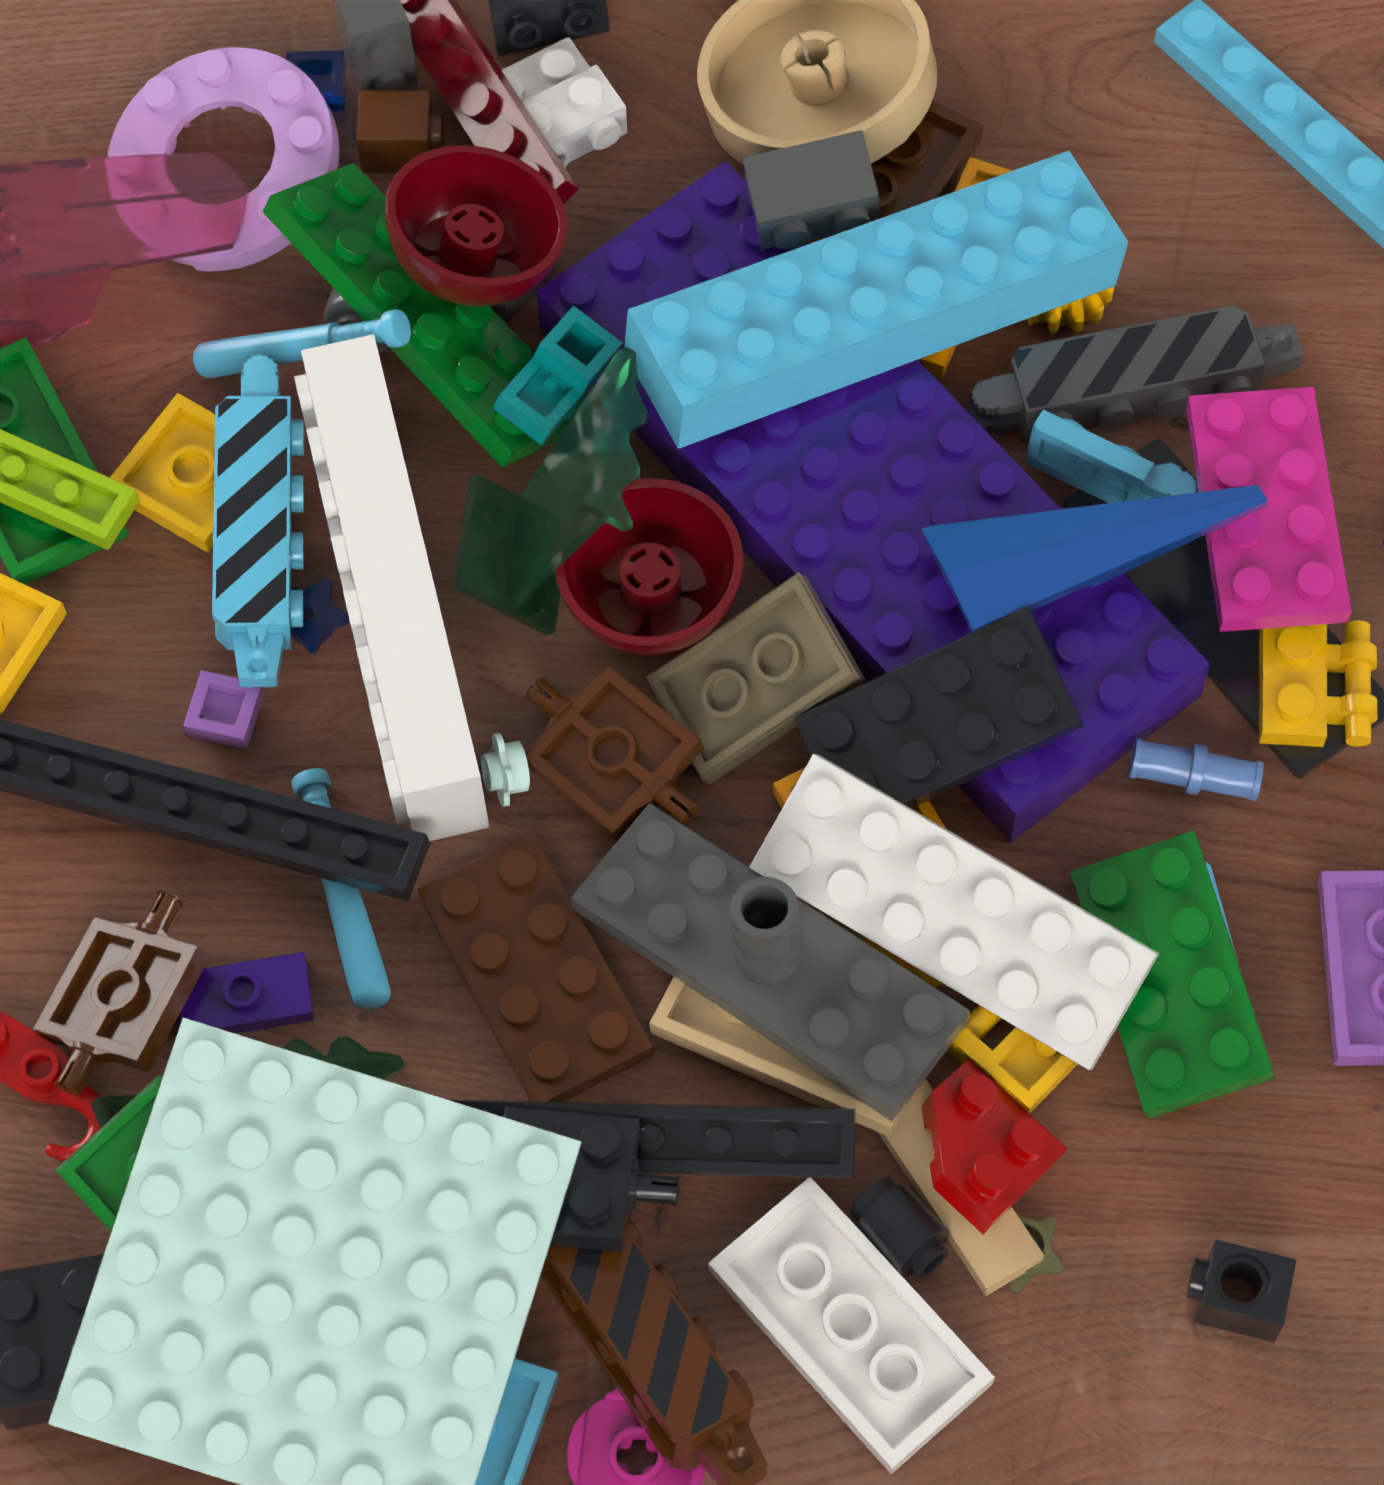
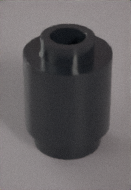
(901, 1227)

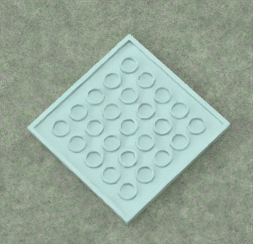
(313, 1274)

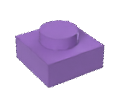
(223, 710)

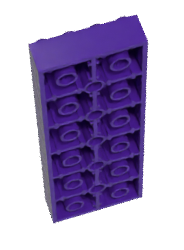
(844, 501)

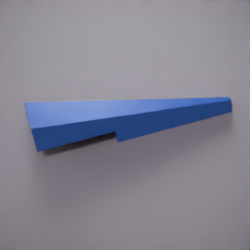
(1045, 555)

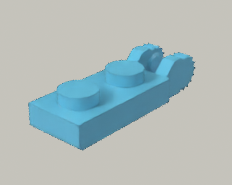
(1100, 466)

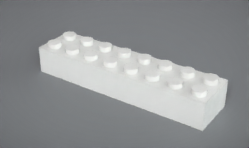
(390, 591)

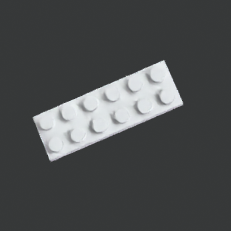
(954, 911)

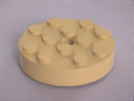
(771, 65)

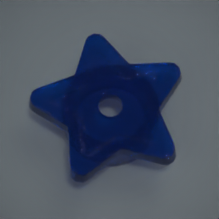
(325, 618)

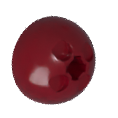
(474, 224)
(677, 544)

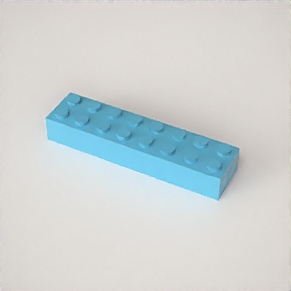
(873, 298)

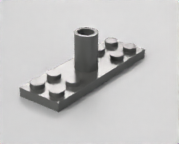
(771, 961)

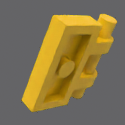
(1294, 685)

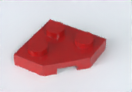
(984, 1146)

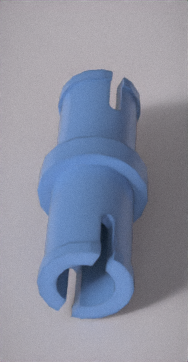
(1195, 769)

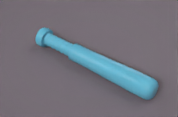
(227, 355)
(348, 915)

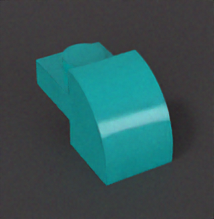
(557, 376)

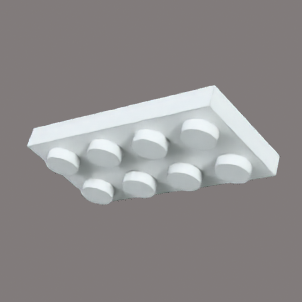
(851, 1324)

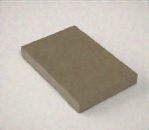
(756, 676)

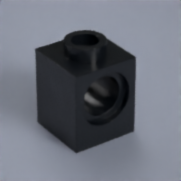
(1266, 1273)

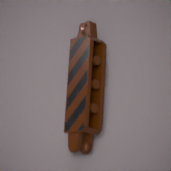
(658, 1358)

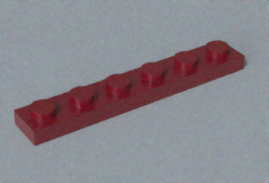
(479, 89)

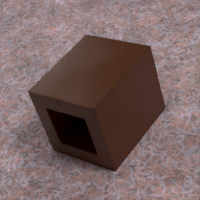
(395, 128)

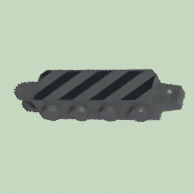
(1135, 371)

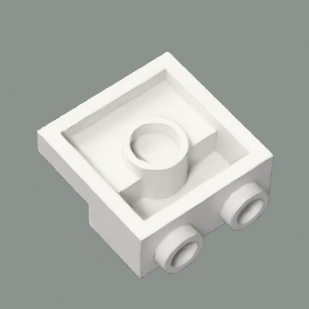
(569, 100)

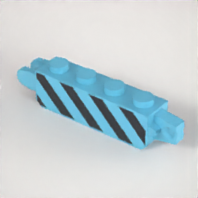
(254, 524)

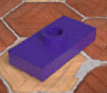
(252, 994)

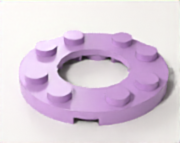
(259, 84)

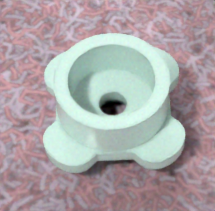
(505, 769)

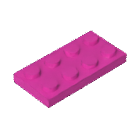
(1287, 557)

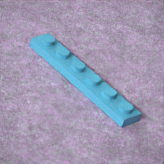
(1278, 113)

